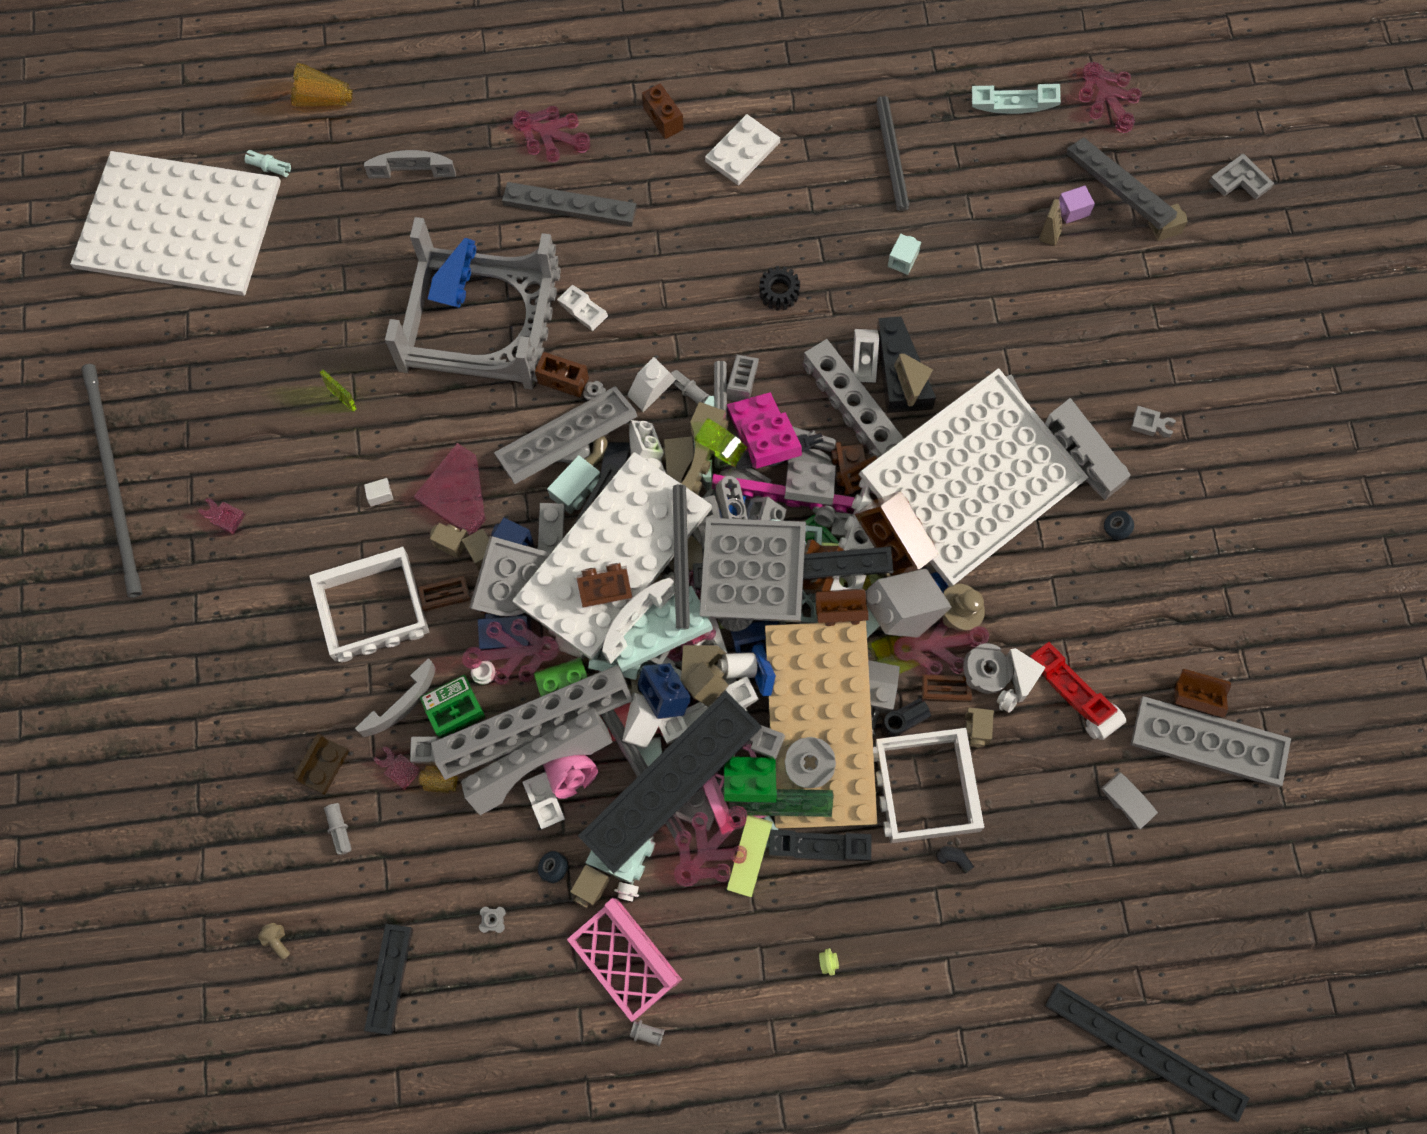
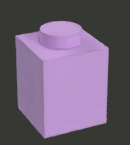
(1076, 204)

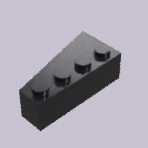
(894, 341)

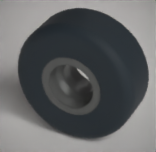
(1123, 530)
(559, 868)

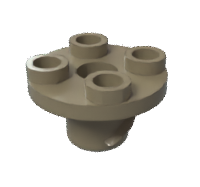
(966, 608)

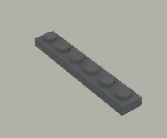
(1122, 183)
(569, 204)

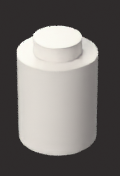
(738, 665)
(1107, 727)

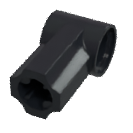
(906, 717)

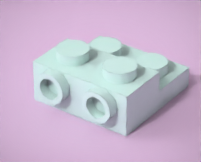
(631, 869)

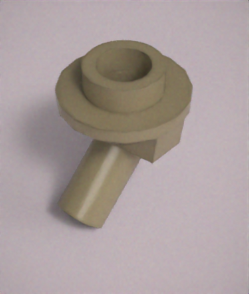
(270, 936)

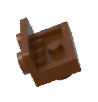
(841, 606)
(1202, 693)

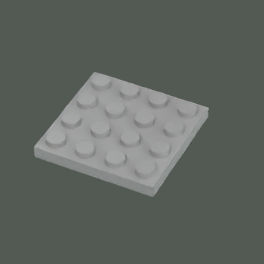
(753, 569)

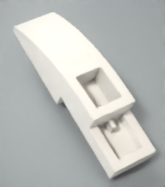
(645, 442)

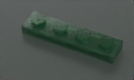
(792, 803)

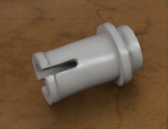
(646, 1033)

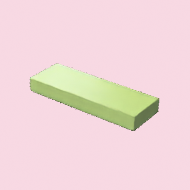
(754, 840)

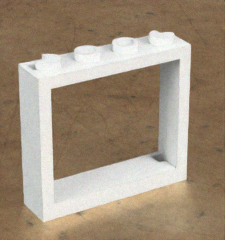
(357, 570)
(967, 776)

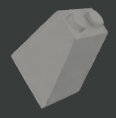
(907, 603)

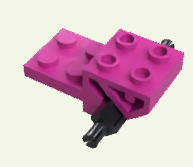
(765, 433)

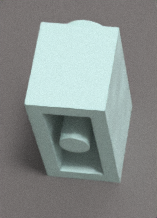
(574, 484)

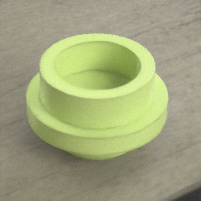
(828, 962)

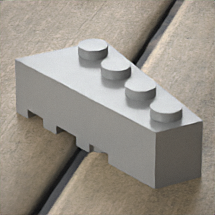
(1088, 449)

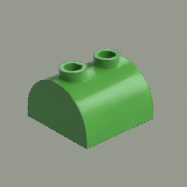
(560, 676)

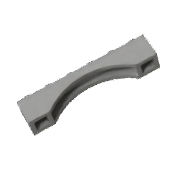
(576, 737)

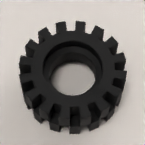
(779, 276)

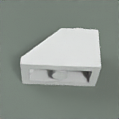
(865, 354)
(650, 384)

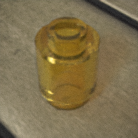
(434, 781)

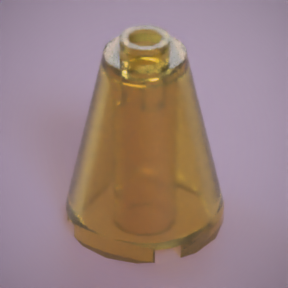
(318, 89)

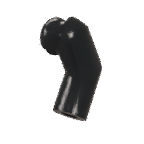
(954, 855)

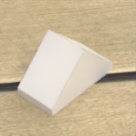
(1025, 672)
(640, 722)

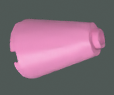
(569, 774)

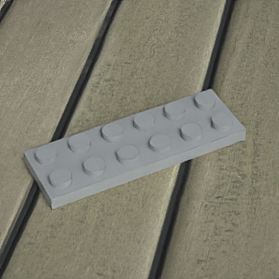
(565, 434)
(1211, 741)

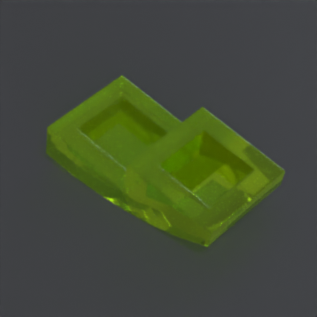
(721, 441)

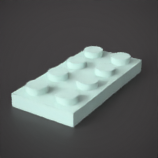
(658, 633)

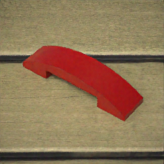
(1072, 687)

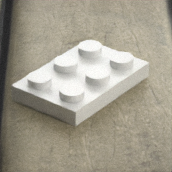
(742, 149)

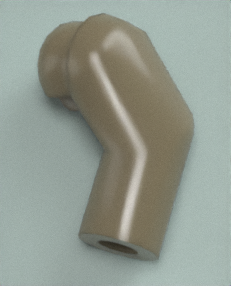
(599, 449)

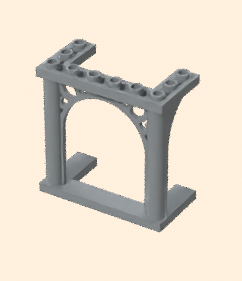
(537, 268)

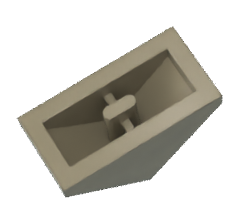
(911, 376)
(695, 654)

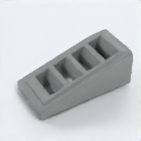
(738, 391)

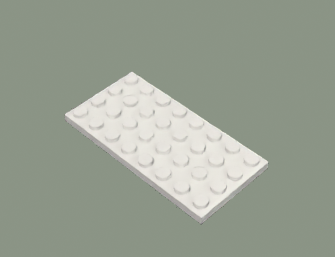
(623, 525)

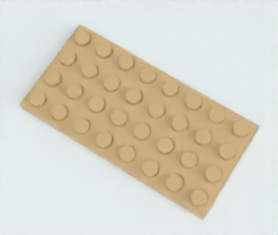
(825, 695)

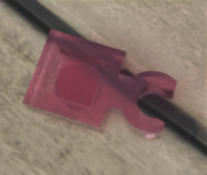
(224, 516)
(399, 769)

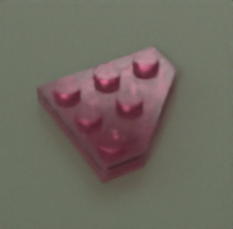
(455, 491)

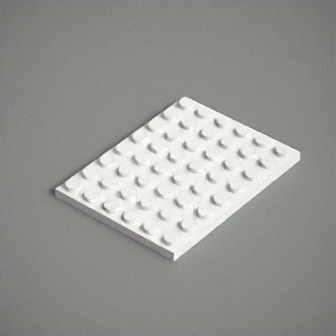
(176, 223)
(977, 474)

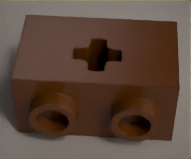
(662, 111)
(561, 374)

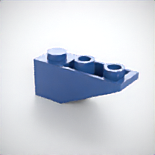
(450, 279)

